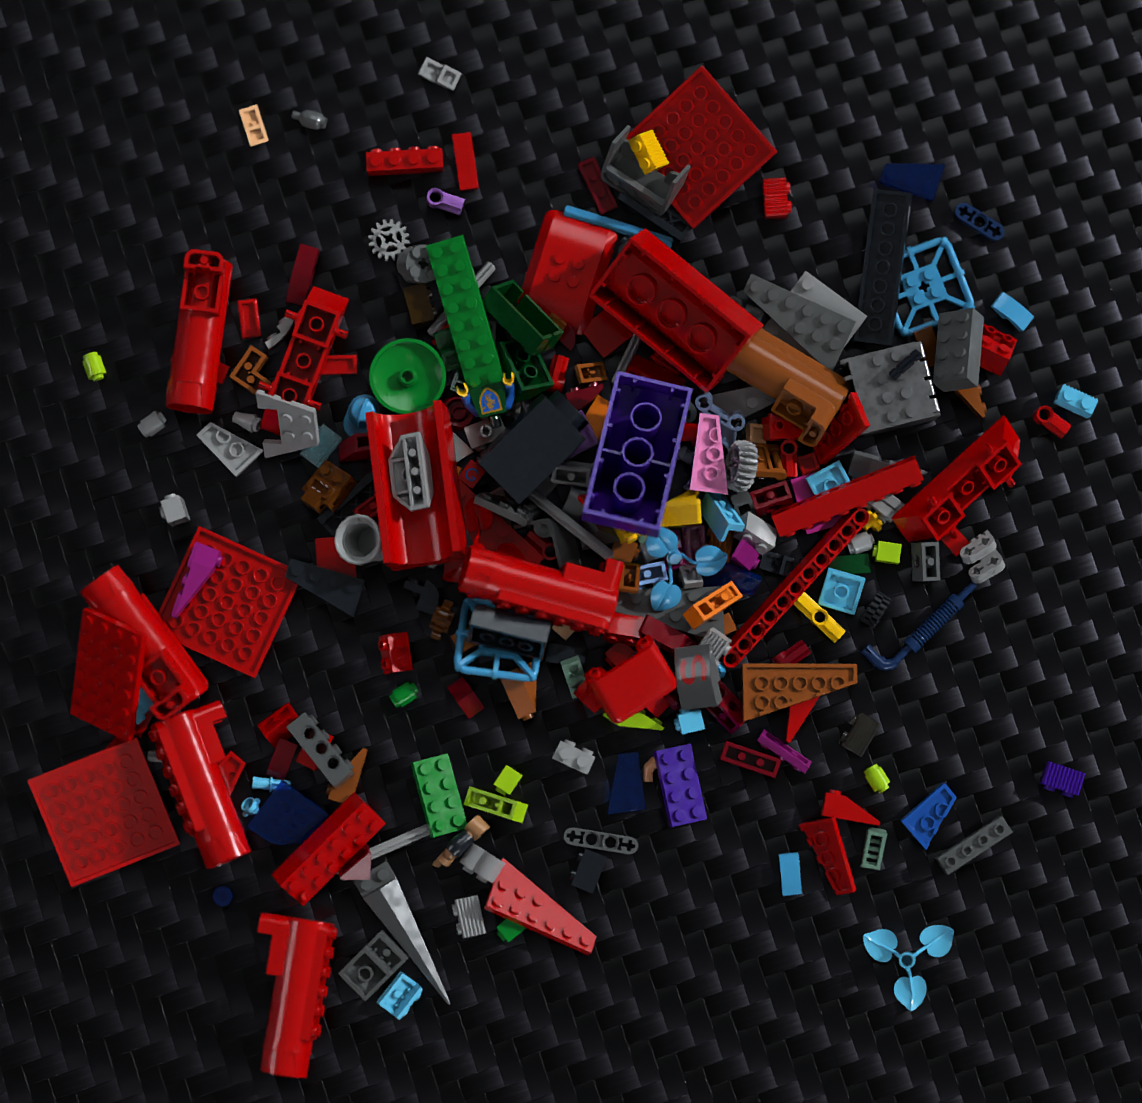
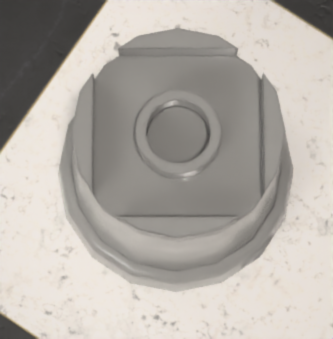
(359, 540)

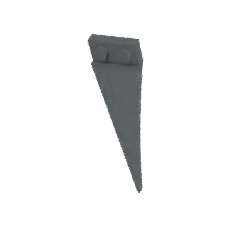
(390, 905)

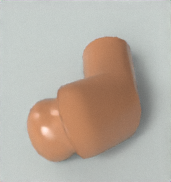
(649, 767)

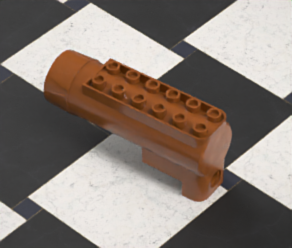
(802, 387)

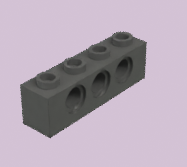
(299, 730)
(973, 845)

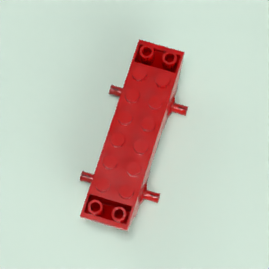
(307, 352)
(942, 501)

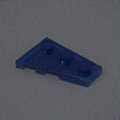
(913, 178)
(744, 580)

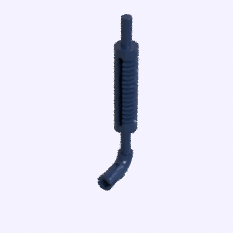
(925, 631)

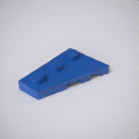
(928, 814)

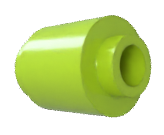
(94, 366)
(877, 778)

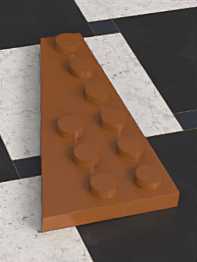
(778, 686)

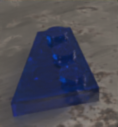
(627, 785)

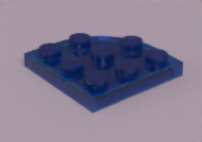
(287, 816)

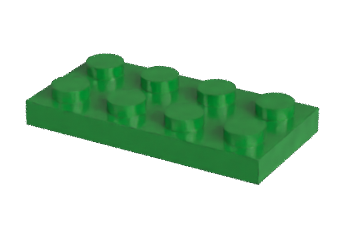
(439, 795)

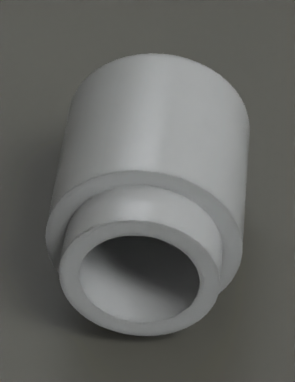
(152, 424)
(861, 543)

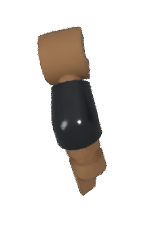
(462, 841)

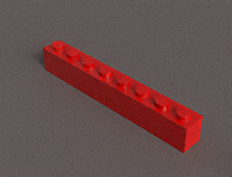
(847, 496)

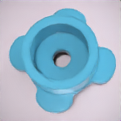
(250, 806)

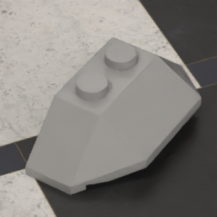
(411, 472)

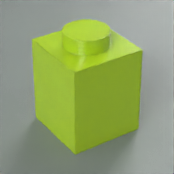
(887, 552)
(507, 780)

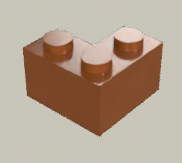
(248, 370)

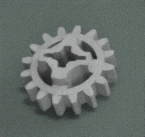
(393, 232)

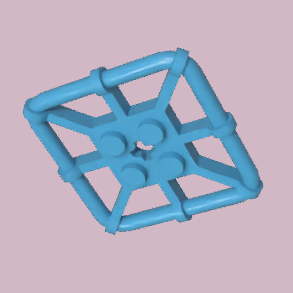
(936, 291)
(460, 664)

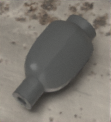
(310, 119)

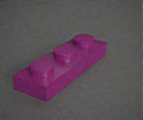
(784, 751)

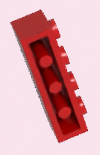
(404, 161)

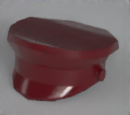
(459, 414)

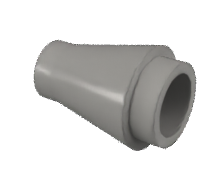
(248, 421)

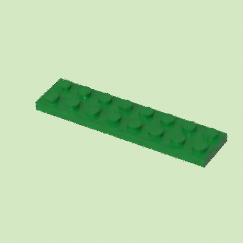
(465, 312)

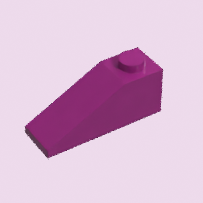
(745, 556)

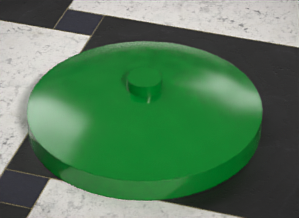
(407, 376)

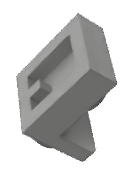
(689, 577)

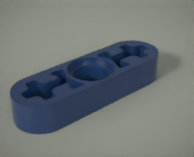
(988, 234)

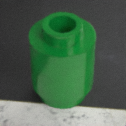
(404, 694)

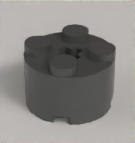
(408, 265)

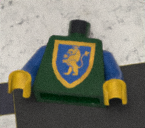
(489, 400)

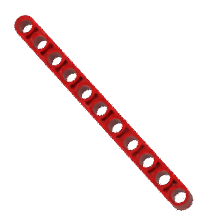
(802, 584)

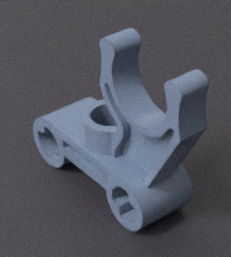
(728, 428)

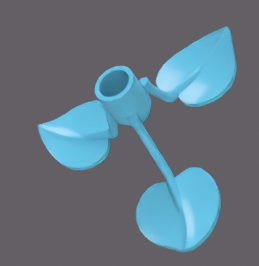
(909, 989)

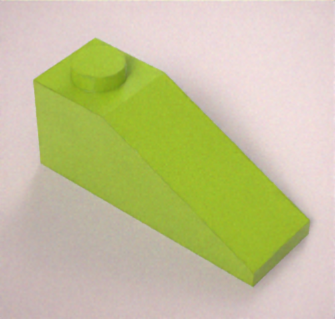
(495, 804)

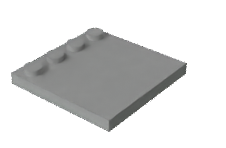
(817, 292)

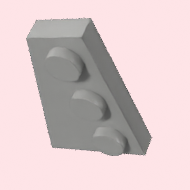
(230, 449)

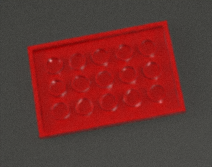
(108, 674)

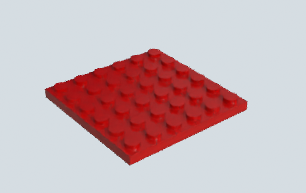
(713, 136)
(235, 609)
(104, 811)

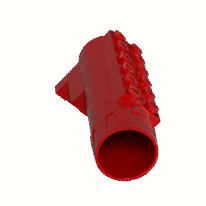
(199, 332)
(565, 596)
(168, 670)
(190, 761)
(300, 966)

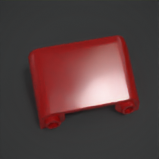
(633, 682)

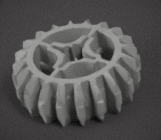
(741, 465)

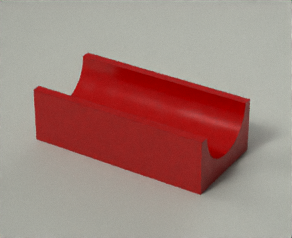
(675, 309)
(425, 534)

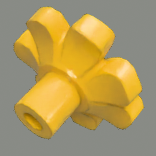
(873, 522)

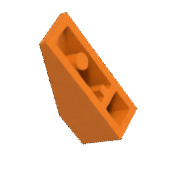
(712, 605)

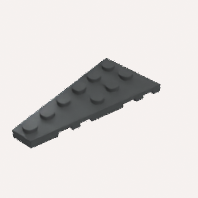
(810, 324)
(640, 605)

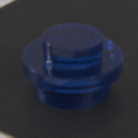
(222, 896)

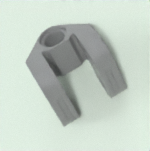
(982, 549)

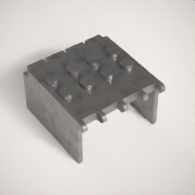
(892, 402)

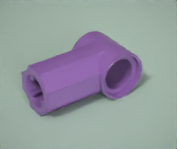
(447, 201)

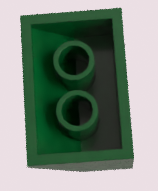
(529, 371)

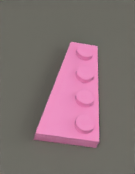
(708, 462)

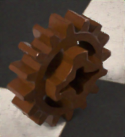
(442, 619)

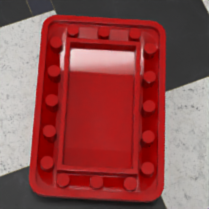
(567, 266)

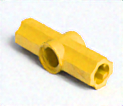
(827, 626)

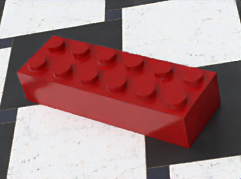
(328, 849)

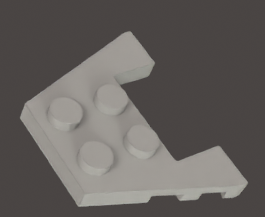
(296, 424)

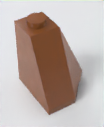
(521, 695)

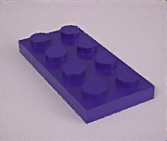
(680, 785)

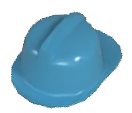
(355, 417)

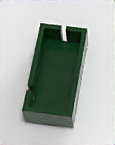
(526, 322)

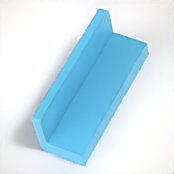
(720, 515)

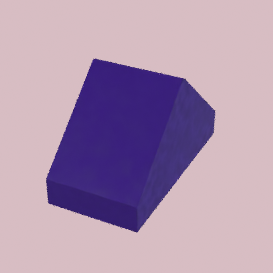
(637, 454)

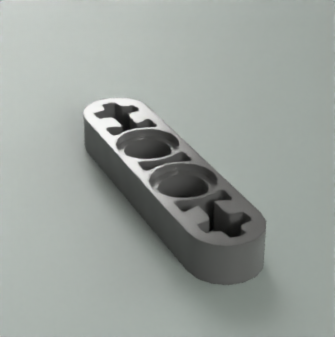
(601, 837)

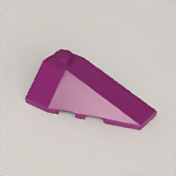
(201, 565)

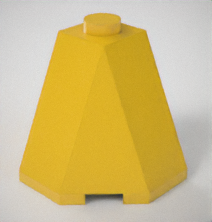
(682, 511)

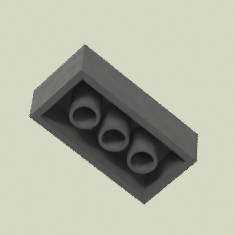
(958, 350)

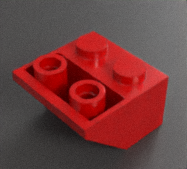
(996, 350)

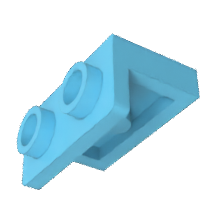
(400, 995)

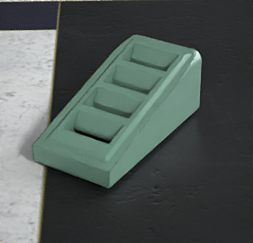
(877, 832)

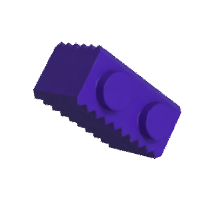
(1062, 779)

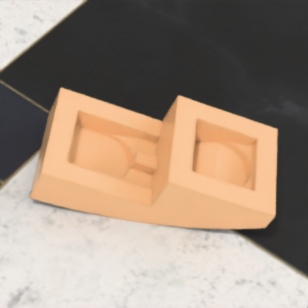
(253, 125)

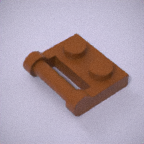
(765, 466)

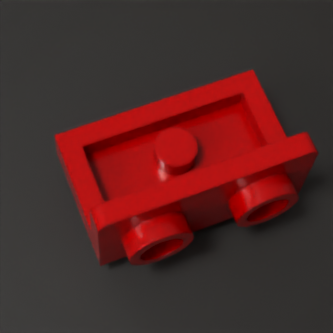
(395, 653)

